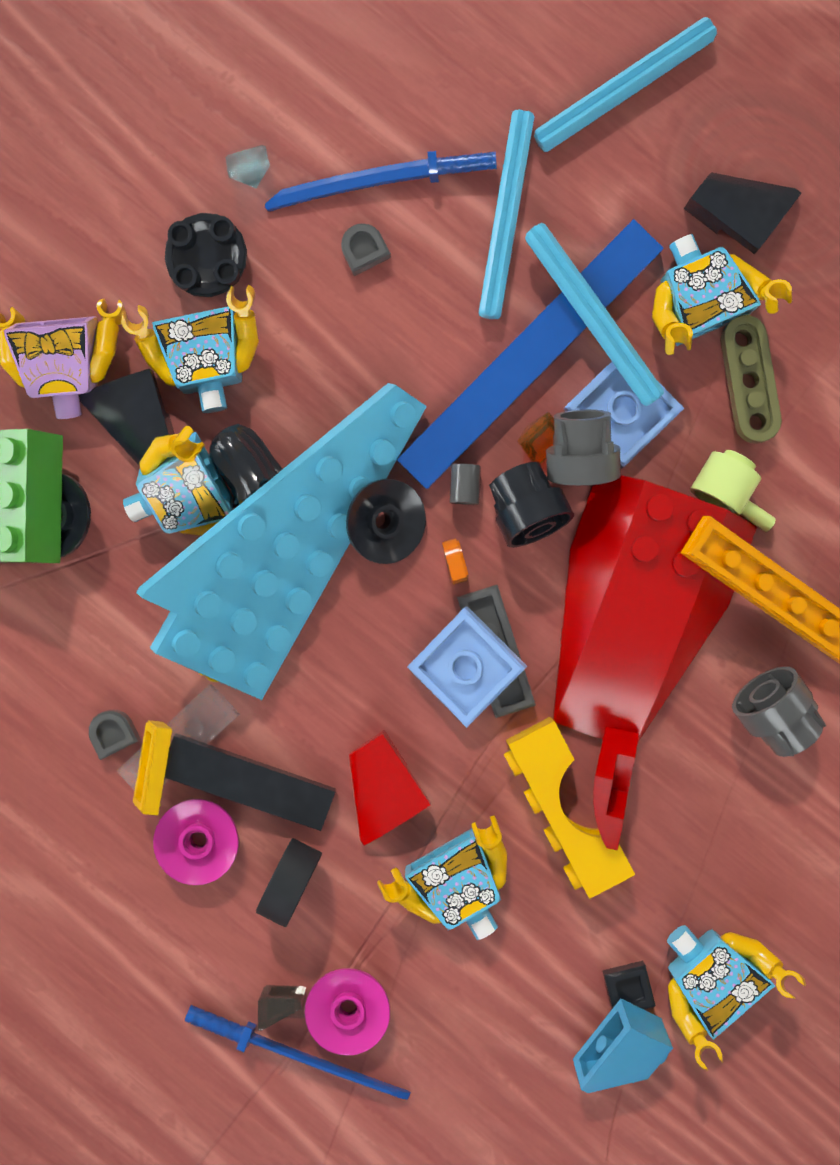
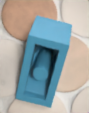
(622, 1049)

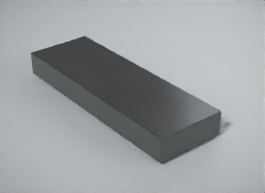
(490, 609)

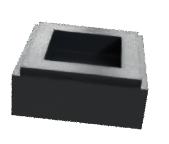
(630, 984)

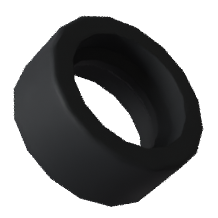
(288, 882)

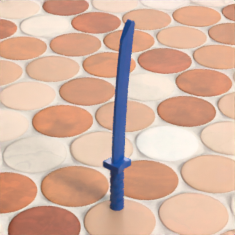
(383, 175)
(245, 1034)

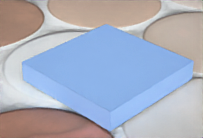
(631, 421)
(467, 666)

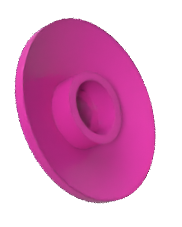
(181, 856)
(341, 1030)

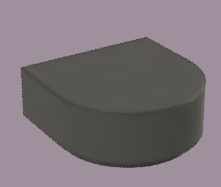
(363, 248)
(112, 732)

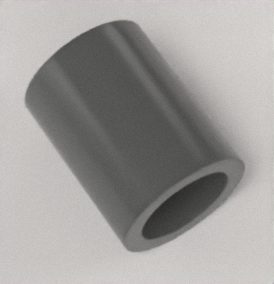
(465, 484)

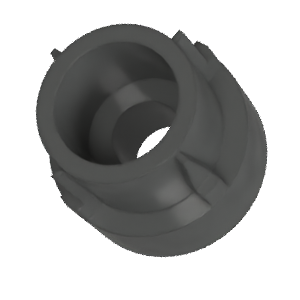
(583, 449)
(780, 711)

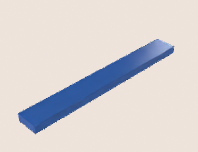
(525, 359)

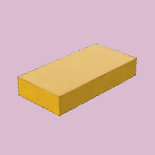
(152, 767)

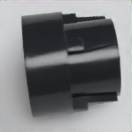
(528, 505)

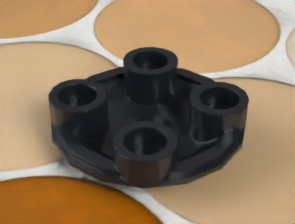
(205, 254)

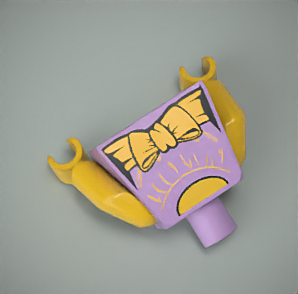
(59, 355)

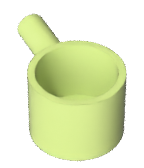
(729, 483)

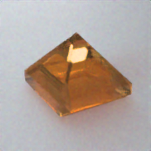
(537, 438)

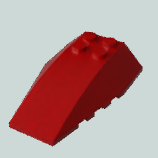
(634, 604)

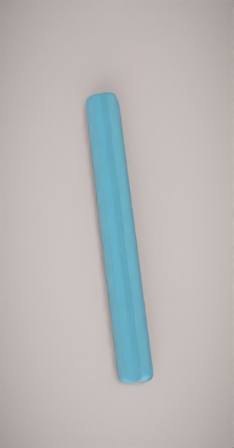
(625, 84)
(506, 214)
(594, 314)

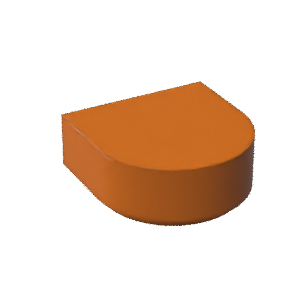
(455, 561)

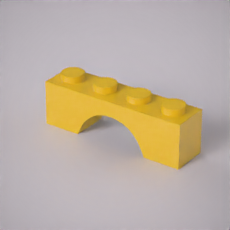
(543, 759)

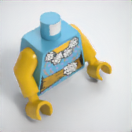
(709, 293)
(201, 348)
(179, 486)
(455, 881)
(719, 982)

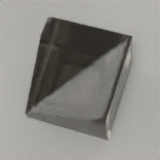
(279, 1003)

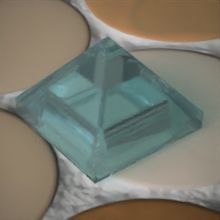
(248, 165)

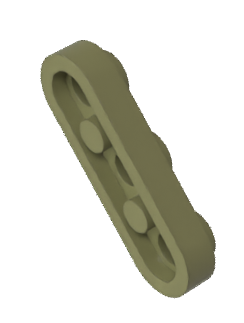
(756, 362)

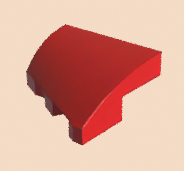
(613, 783)
(383, 788)

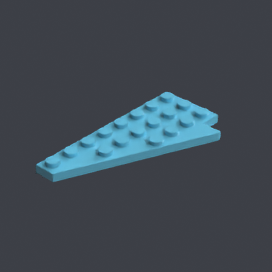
(261, 569)

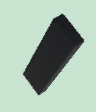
(248, 782)

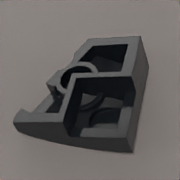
(741, 207)
(130, 411)

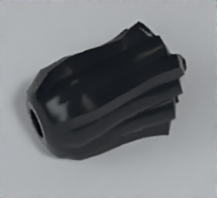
(242, 461)

